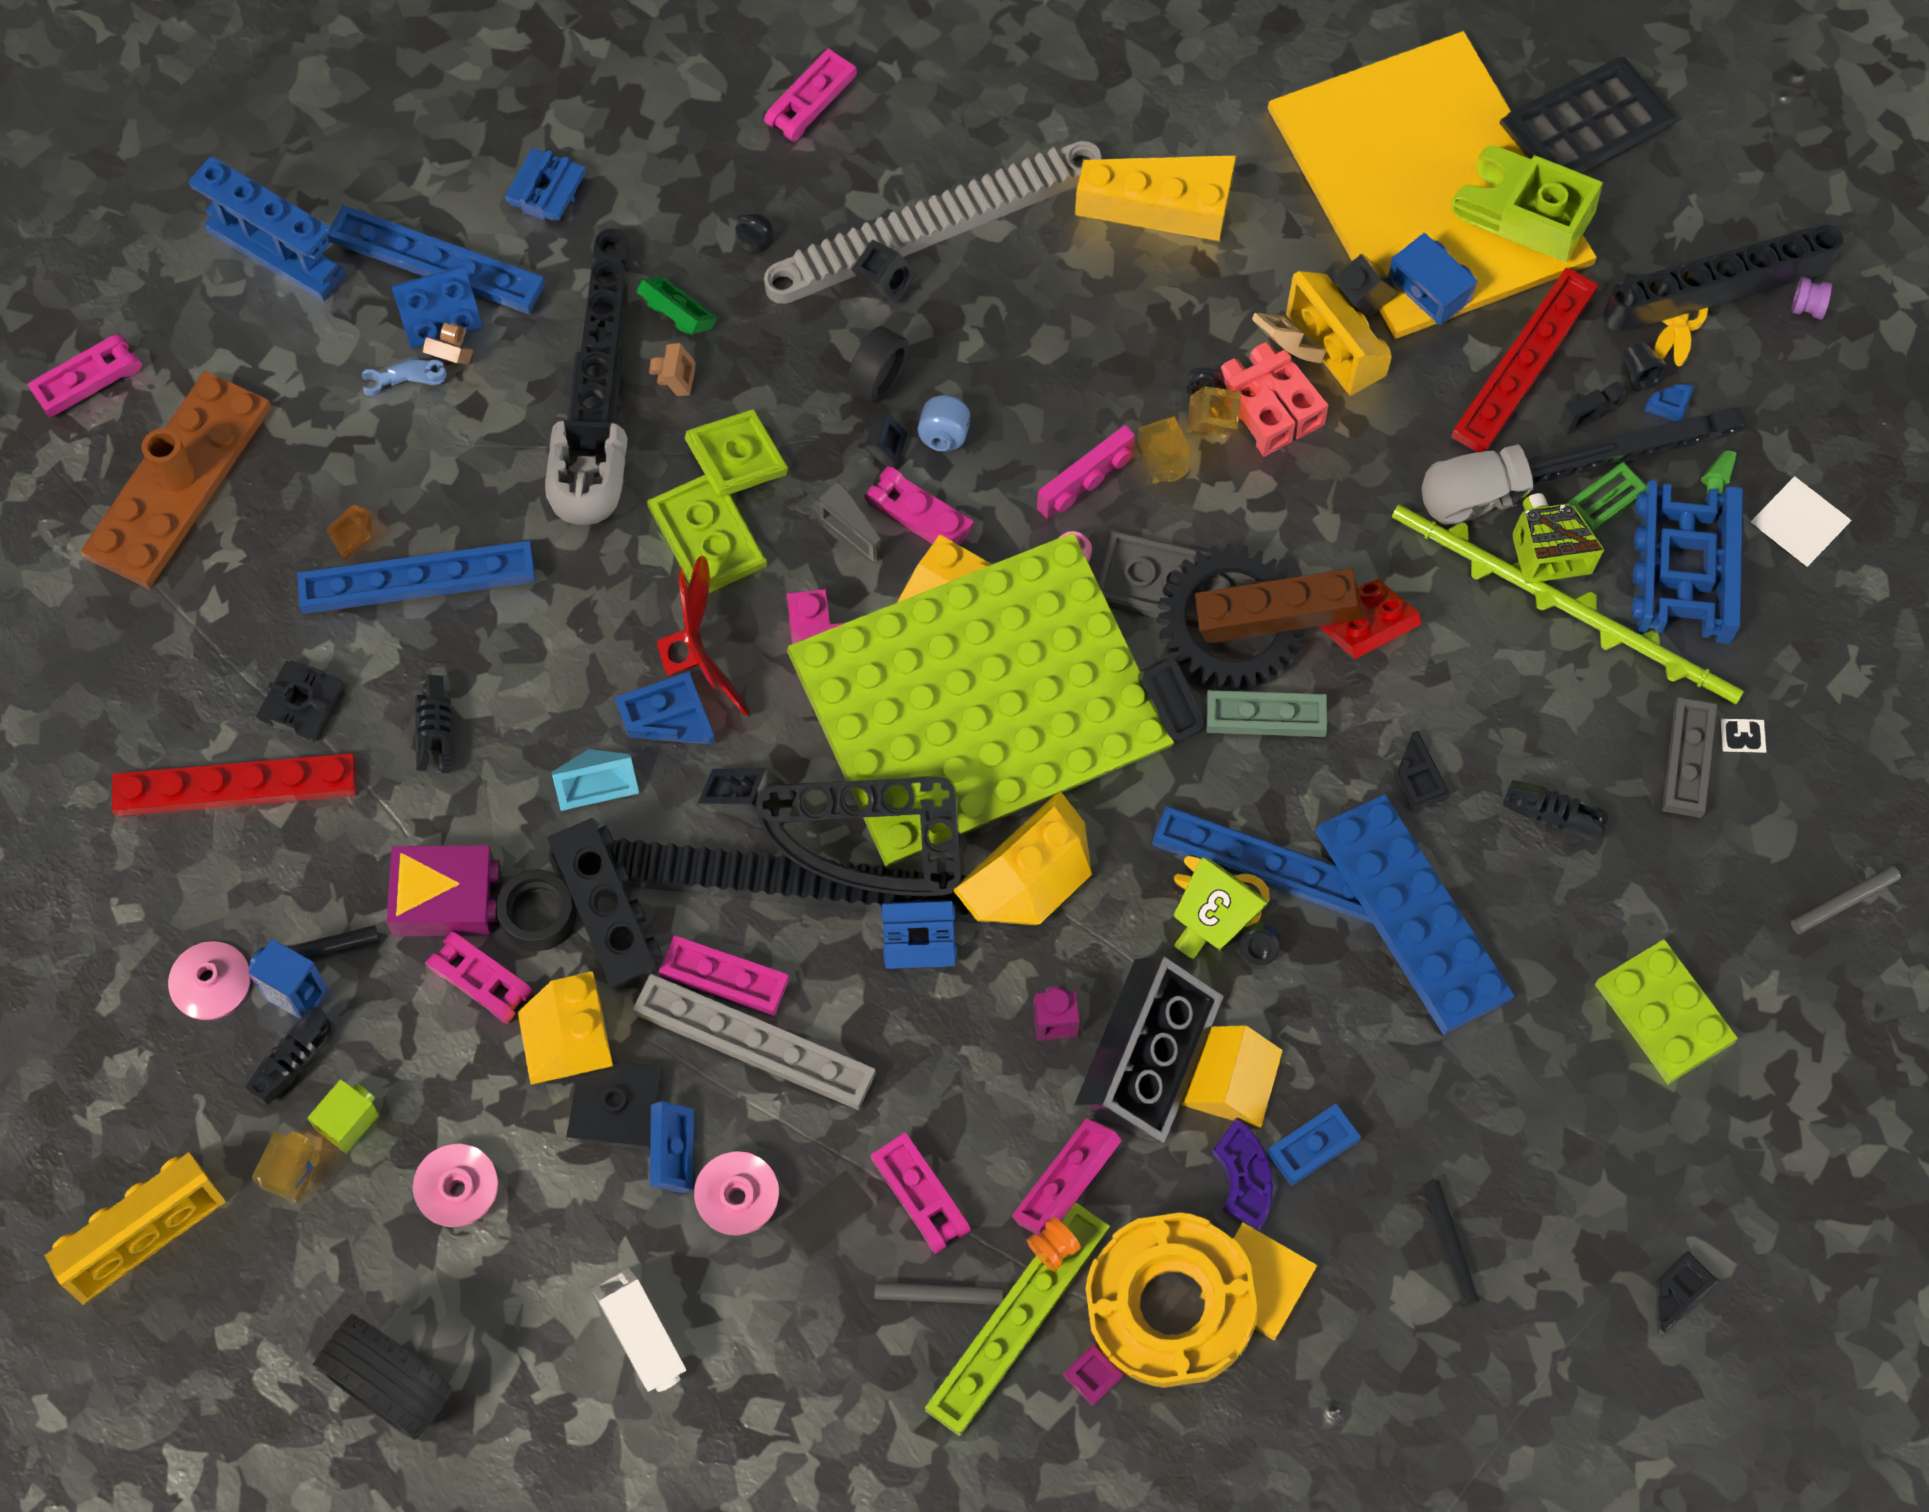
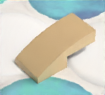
(1289, 337)

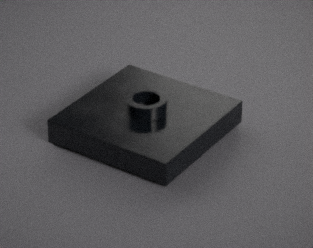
(615, 1105)

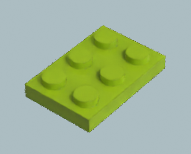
(1666, 1011)

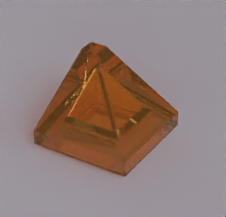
(351, 530)

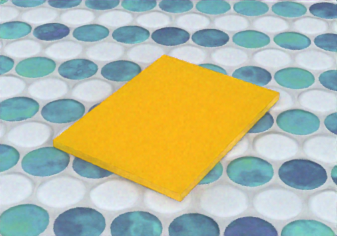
(1391, 154)

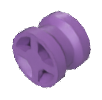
(1811, 298)

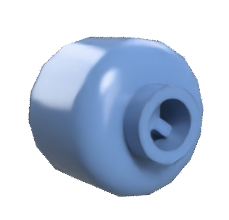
(944, 423)

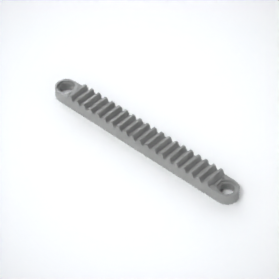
(932, 221)

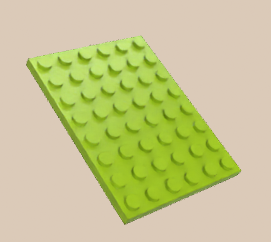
(988, 680)

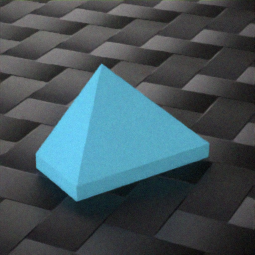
(594, 778)

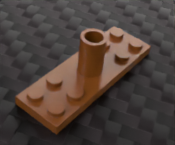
(175, 479)

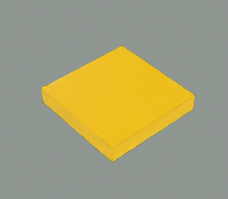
(1277, 1278)

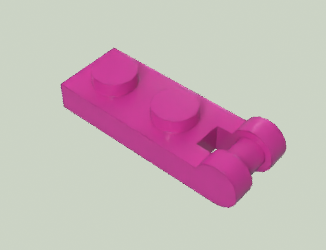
(810, 94)
(84, 375)
(917, 509)
(919, 1191)

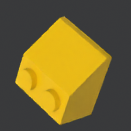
(565, 1030)

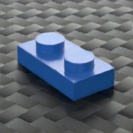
(1313, 1145)
(671, 1147)

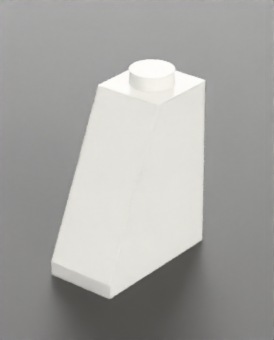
(639, 1331)

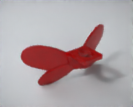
(693, 607)

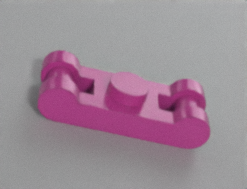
(479, 977)

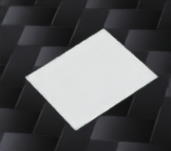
(1801, 521)

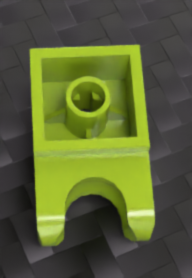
(1530, 201)

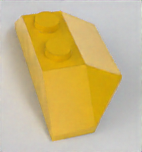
(1031, 868)

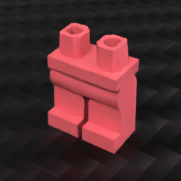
(1274, 398)

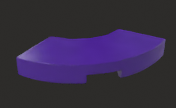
(1247, 1174)

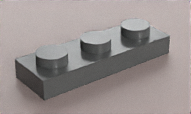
(1689, 757)

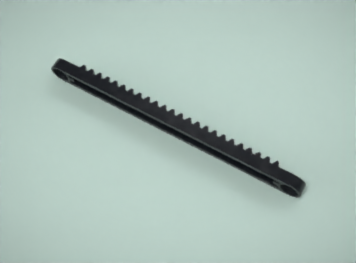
(754, 877)

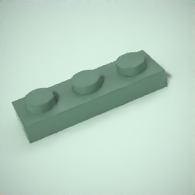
(1266, 713)

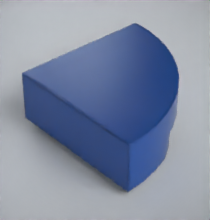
(1670, 402)

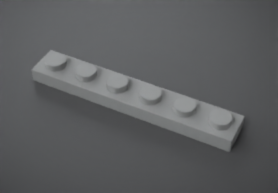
(754, 1041)

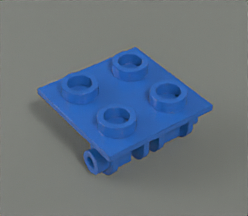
(436, 300)

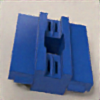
(543, 167)
(906, 953)

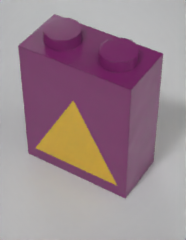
(442, 890)

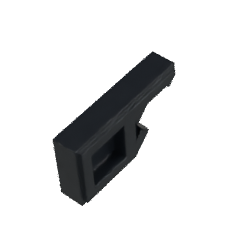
(1681, 1290)

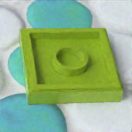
(736, 453)

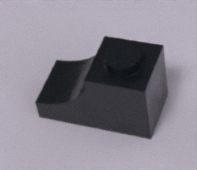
(737, 790)

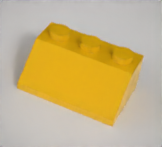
(1327, 317)

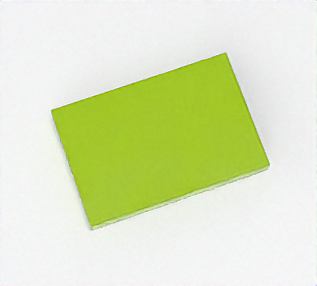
(703, 524)

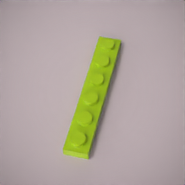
(1012, 1327)

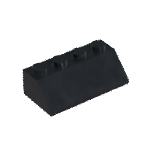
(1149, 1049)

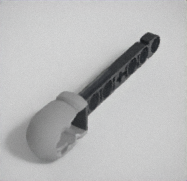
(595, 428)
(1485, 480)

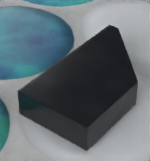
(1419, 776)

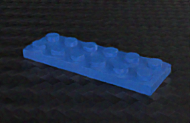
(1414, 914)

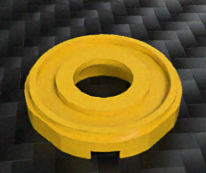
(1171, 1245)

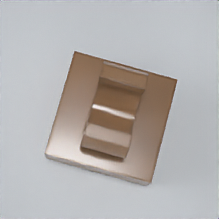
(449, 345)
(674, 369)

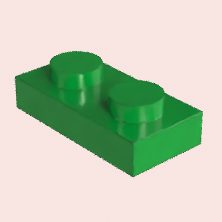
(677, 305)

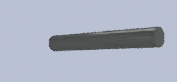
(1845, 900)
(938, 1293)

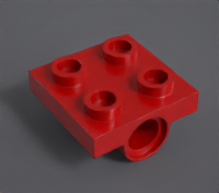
(1383, 620)

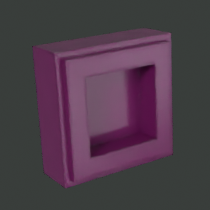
(1093, 1375)

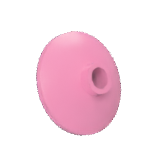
(219, 994)
(446, 1168)
(730, 1174)

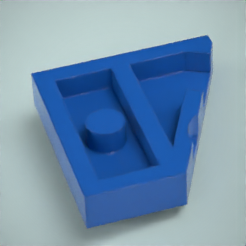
(666, 712)

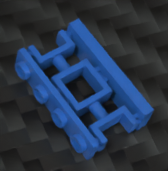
(267, 228)
(1718, 563)

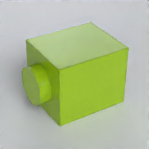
(344, 1115)

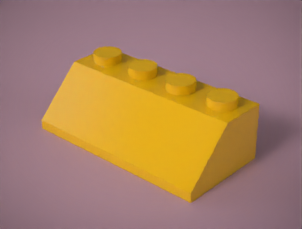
(133, 1228)

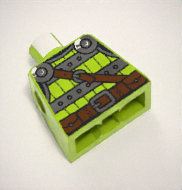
(1553, 542)

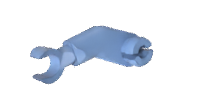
(413, 370)

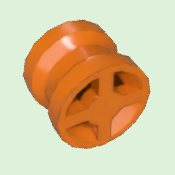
(1053, 1244)

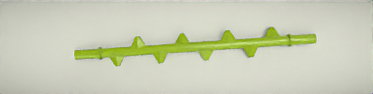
(1583, 607)

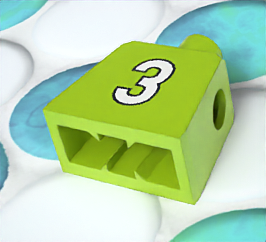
(1214, 908)

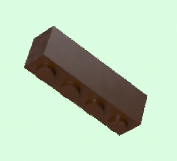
(1279, 606)

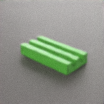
(1619, 507)

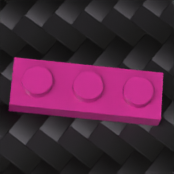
(1086, 472)
(724, 975)
(1067, 1176)

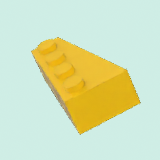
(1158, 193)

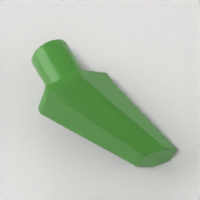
(1720, 471)

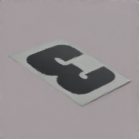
(1743, 735)

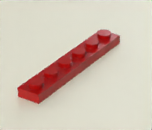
(1524, 361)
(233, 784)

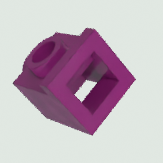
(1056, 1014)

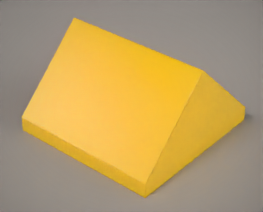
(1234, 1075)

